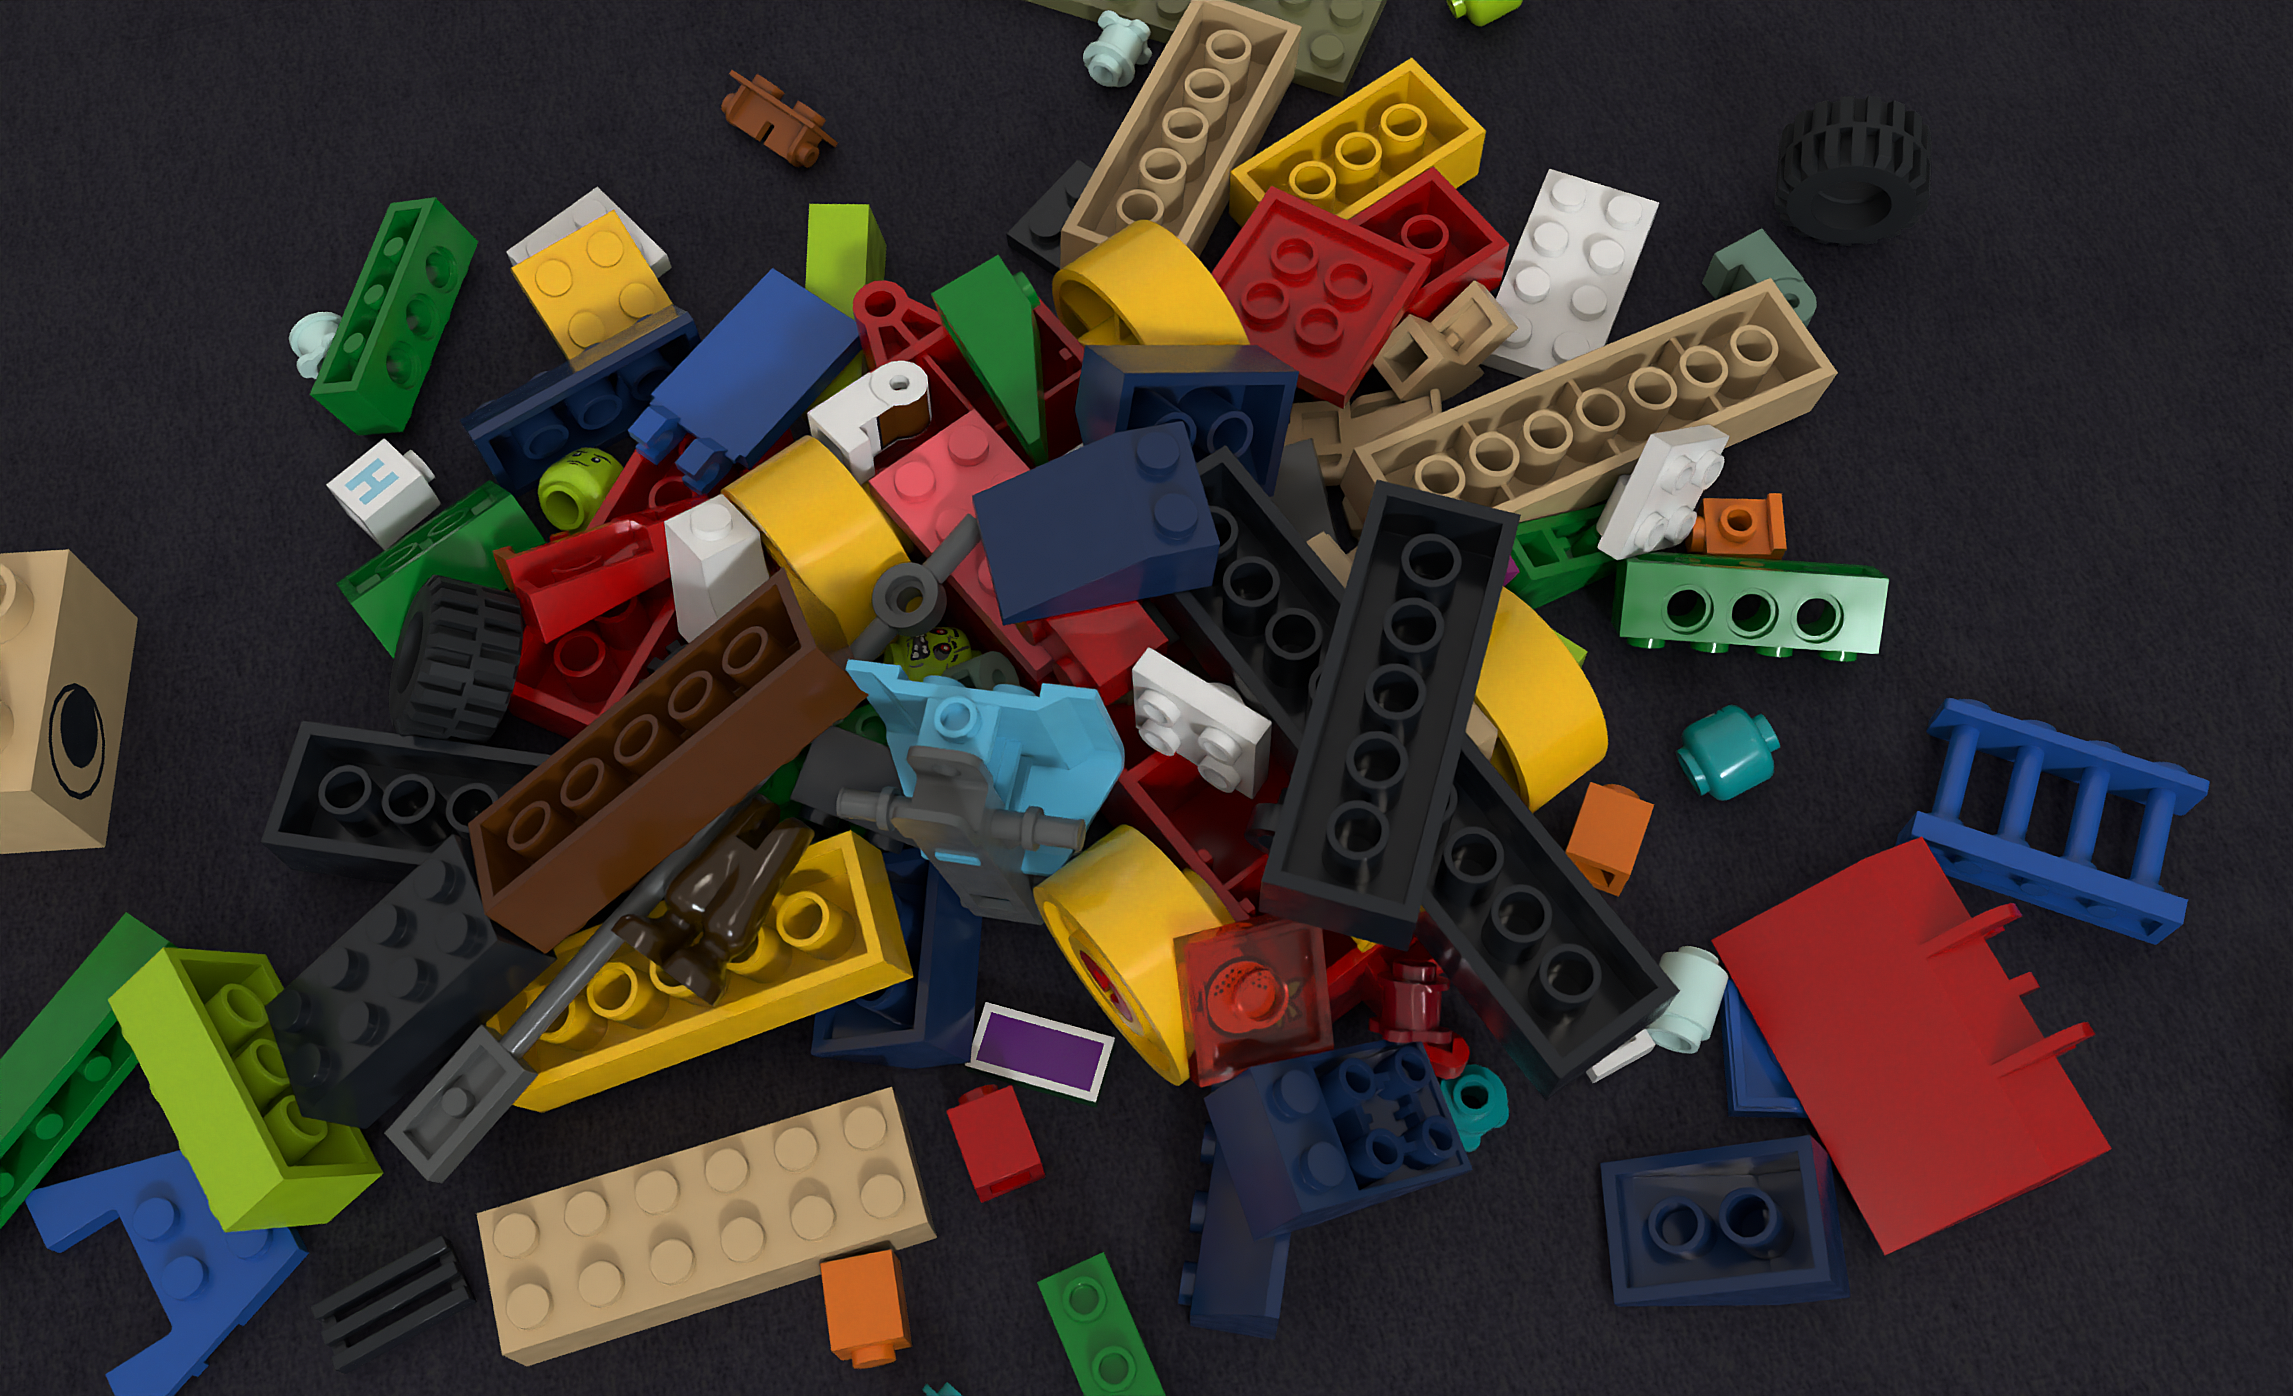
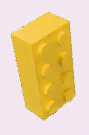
(1366, 148)

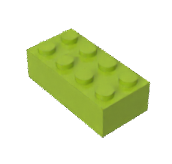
(227, 1095)

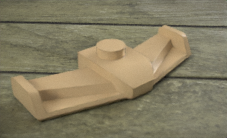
(1338, 434)

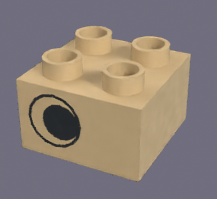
(60, 701)

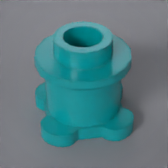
(1491, 1094)

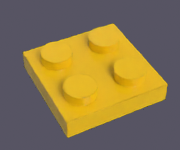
(590, 285)

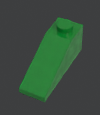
(999, 338)
(1558, 556)

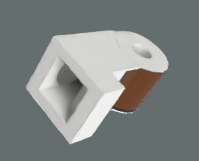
(873, 415)

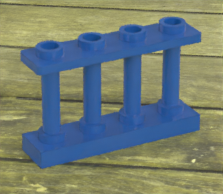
(2067, 882)

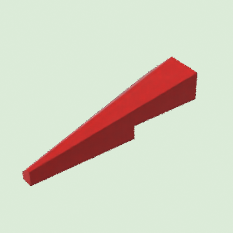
(590, 570)

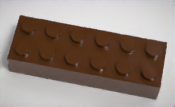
(663, 762)

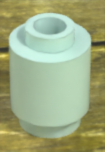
(1695, 1007)

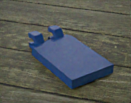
(747, 381)

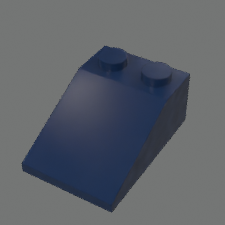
(1099, 526)
(1725, 1226)

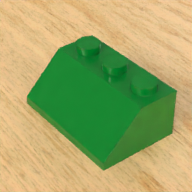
(451, 545)

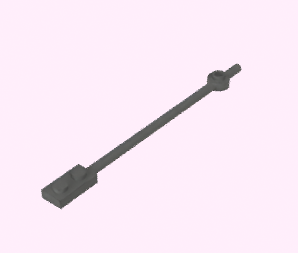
(489, 1067)

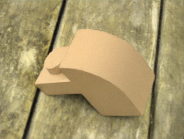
(1448, 349)

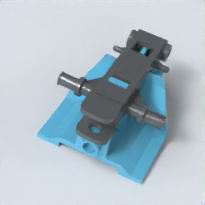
(989, 780)

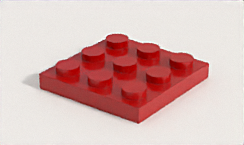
(1318, 291)

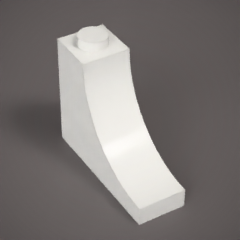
(712, 563)

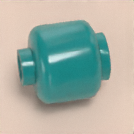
(1728, 752)

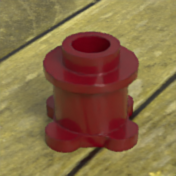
(1412, 1003)

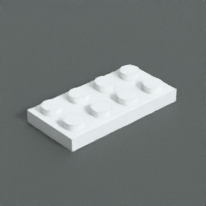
(1570, 272)

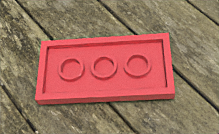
(930, 496)

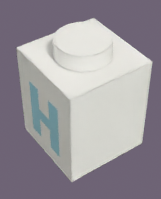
(386, 492)

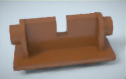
(794, 131)

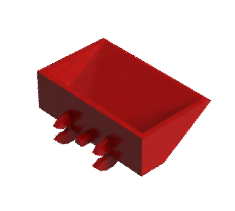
(1911, 1044)

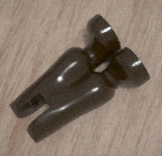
(723, 895)

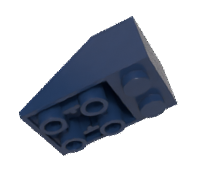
(1334, 1133)

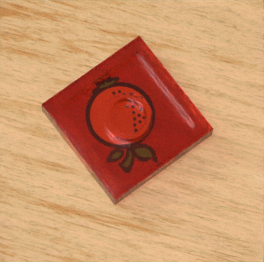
(1252, 996)

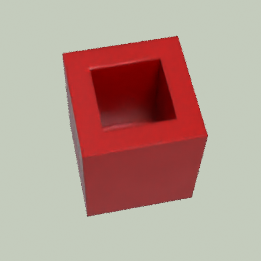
(995, 1141)

